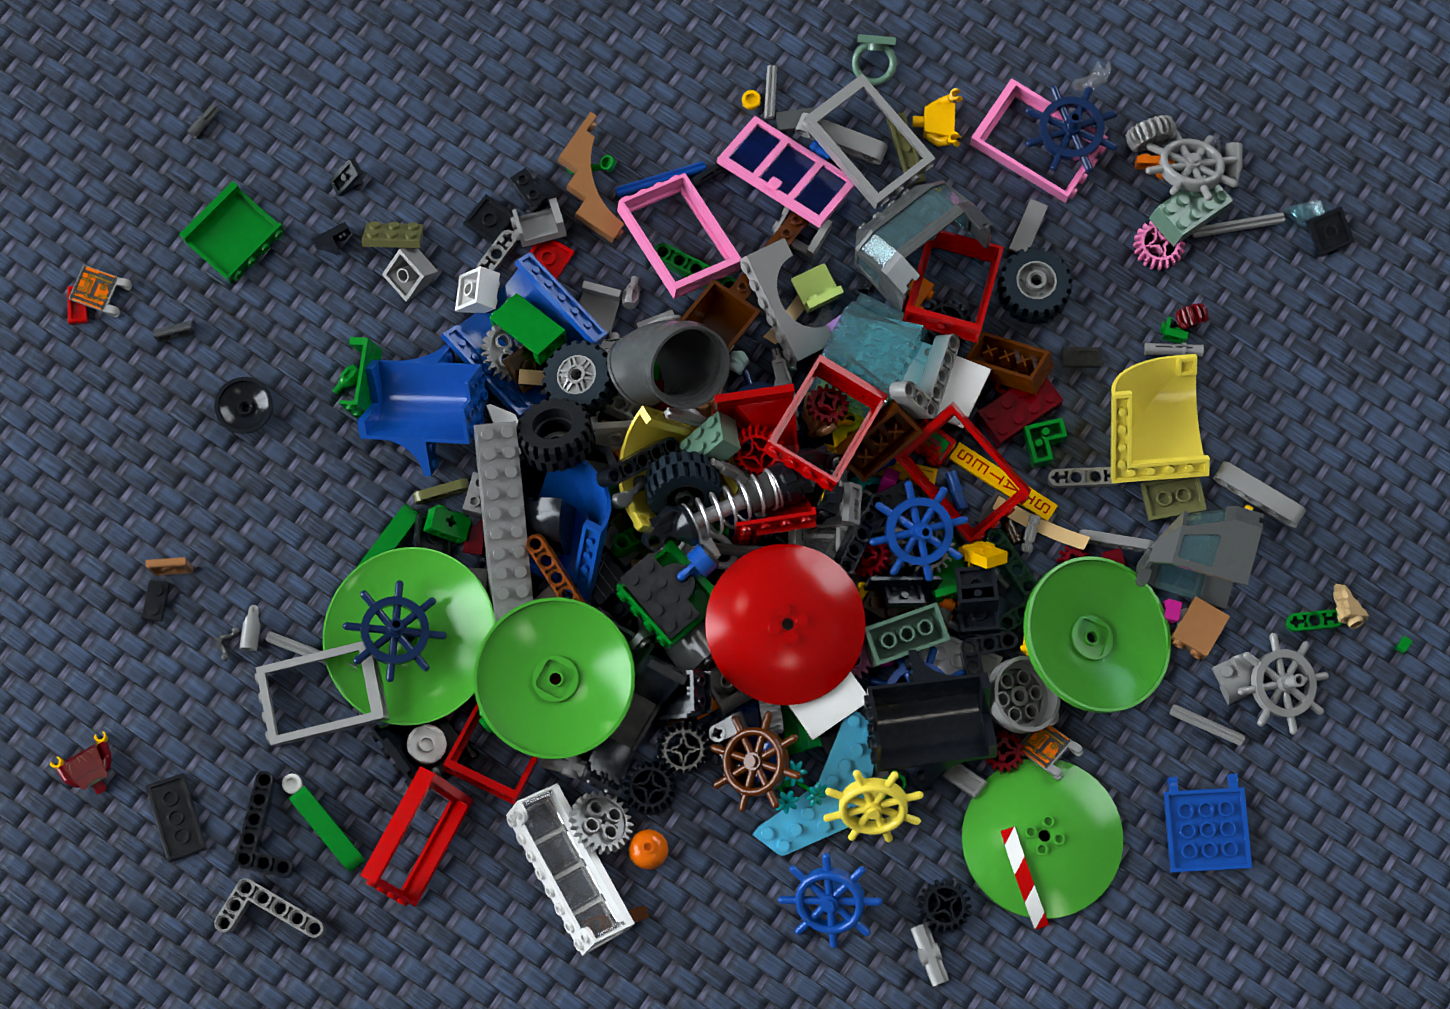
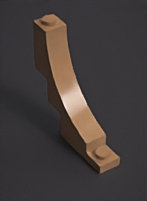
(578, 160)

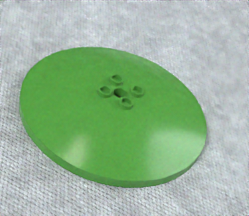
(1127, 628)
(516, 671)
(1066, 869)

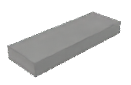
(1028, 226)

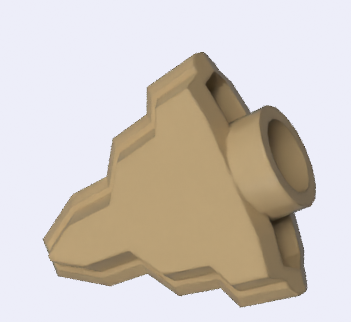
(1348, 608)

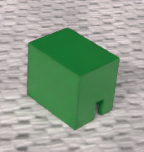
(1403, 644)

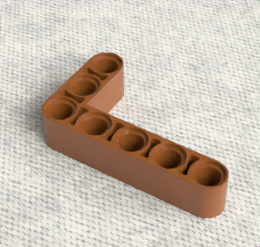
(555, 566)

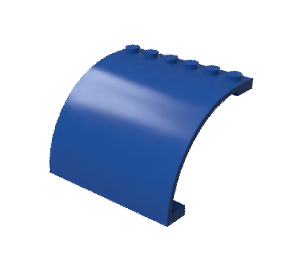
(545, 293)

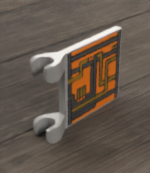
(96, 289)
(1047, 747)

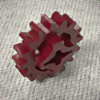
(826, 406)
(873, 560)
(1011, 753)

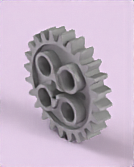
(495, 351)
(600, 822)

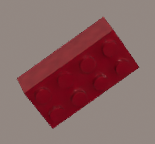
(1015, 409)

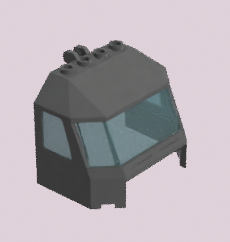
(906, 227)
(1203, 554)

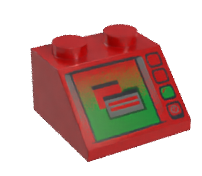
(936, 448)

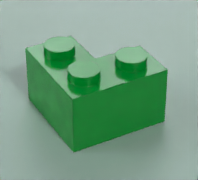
(1039, 438)

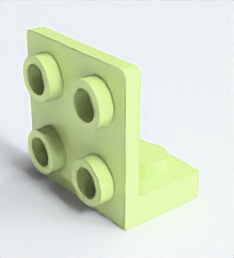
(816, 288)

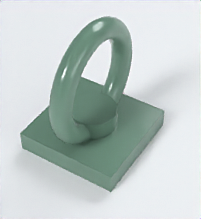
(875, 43)

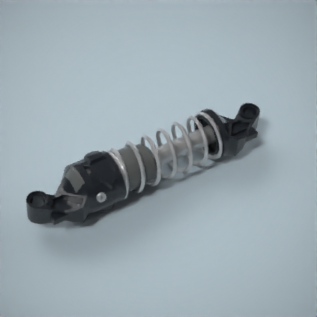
(772, 489)

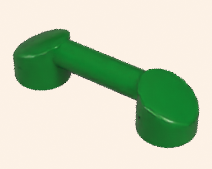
(606, 163)

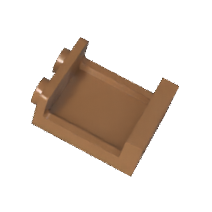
(1199, 628)

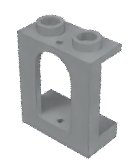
(811, 250)
(851, 507)

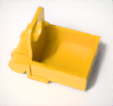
(983, 554)

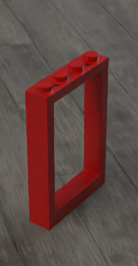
(943, 323)
(847, 383)
(931, 490)
(477, 779)
(434, 848)

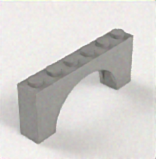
(762, 271)

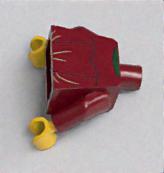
(87, 766)

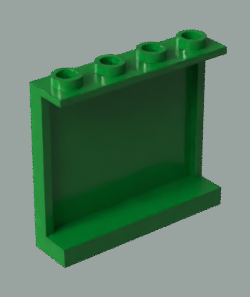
(232, 233)
(670, 555)

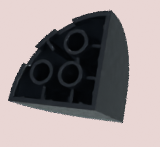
(553, 520)

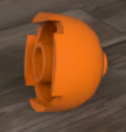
(648, 849)

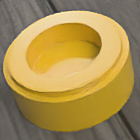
(751, 100)

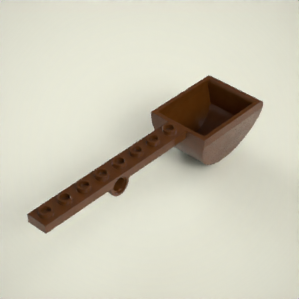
(727, 309)

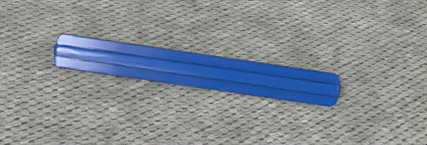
(646, 183)

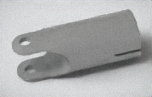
(1234, 170)
(250, 630)

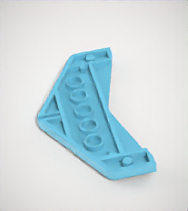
(806, 824)

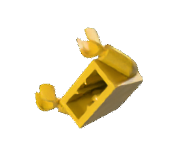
(939, 120)

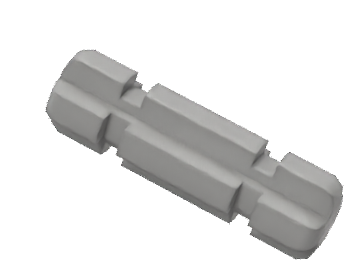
(1030, 533)

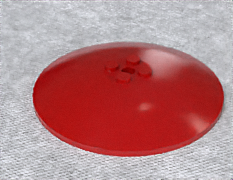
(748, 632)

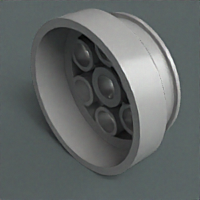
(1041, 706)

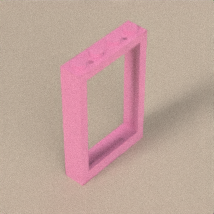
(1039, 103)
(665, 189)

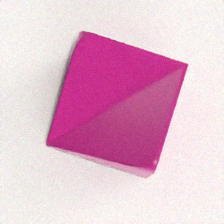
(888, 479)
(1172, 610)

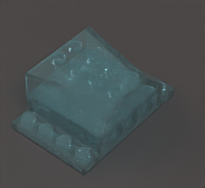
(872, 345)

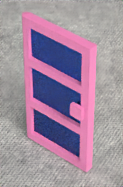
(786, 171)

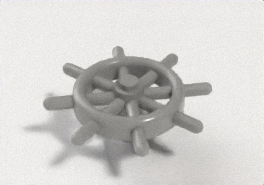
(1192, 165)
(1283, 683)

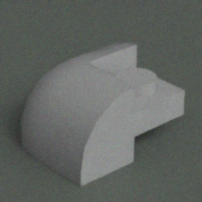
(1232, 676)

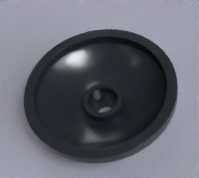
(237, 395)

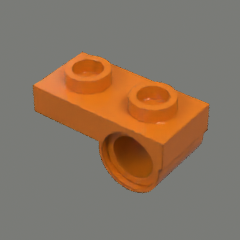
(1146, 160)

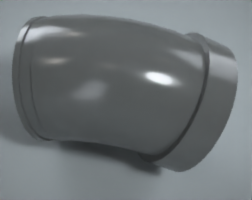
(688, 354)

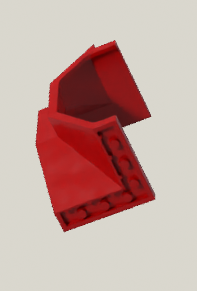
(767, 408)

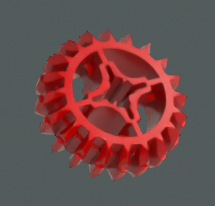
(745, 456)

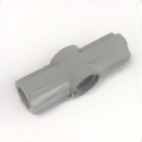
(568, 767)
(929, 954)

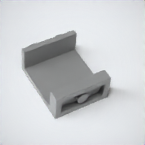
(601, 303)

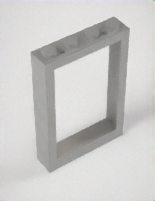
(843, 162)
(374, 687)

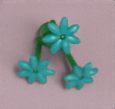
(788, 800)

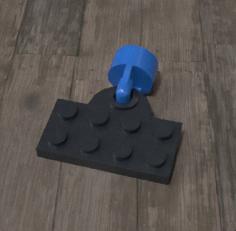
(667, 589)

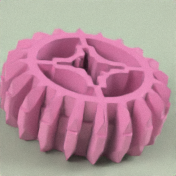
(1145, 250)

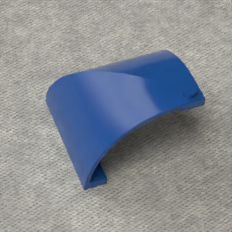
(593, 510)

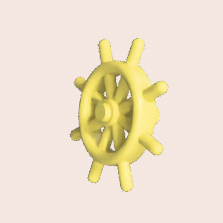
(873, 806)

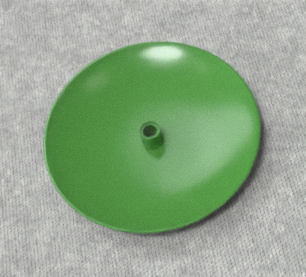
(459, 611)

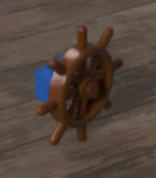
(757, 763)

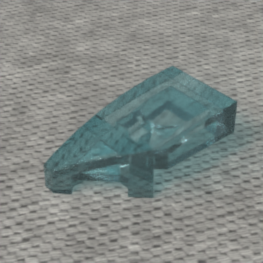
(1305, 210)

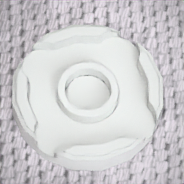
(426, 744)

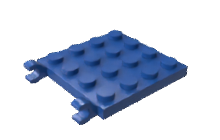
(1207, 828)

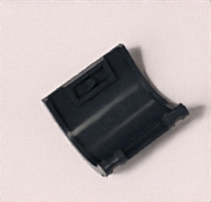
(394, 745)

